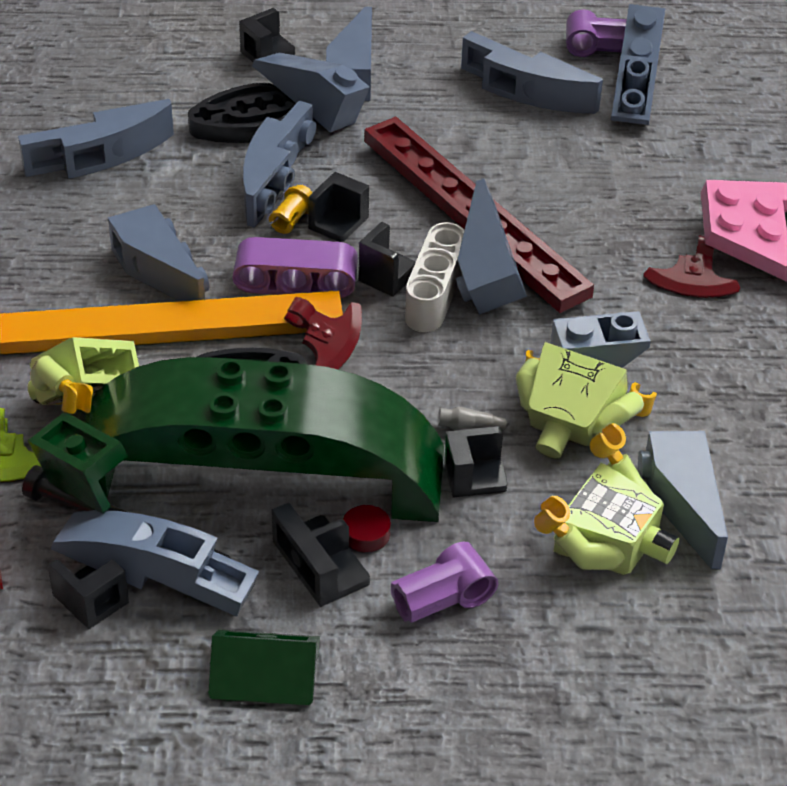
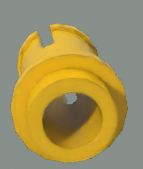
(291, 209)

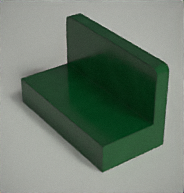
(77, 457)
(263, 667)

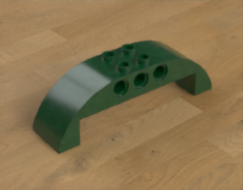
(273, 421)

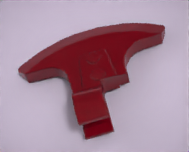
(693, 275)
(327, 337)

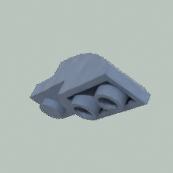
(638, 64)
(528, 80)
(95, 146)
(270, 157)
(158, 551)

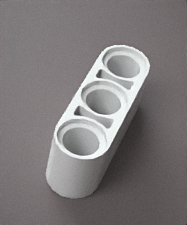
(434, 278)

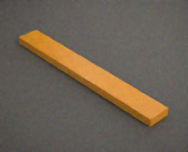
(160, 321)

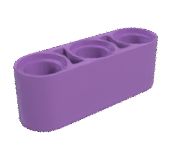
(294, 266)

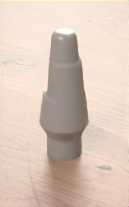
(465, 418)

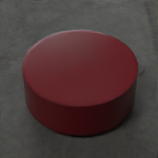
(367, 528)

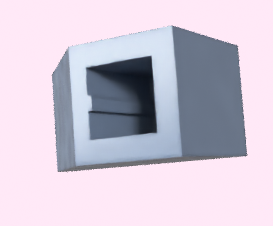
(605, 337)

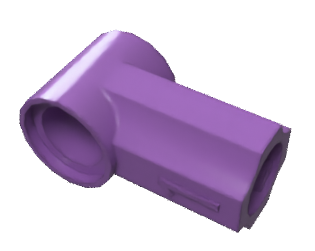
(600, 35)
(455, 578)

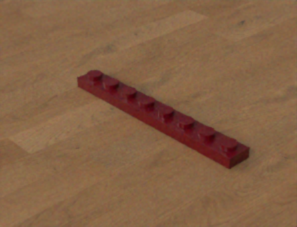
(453, 191)

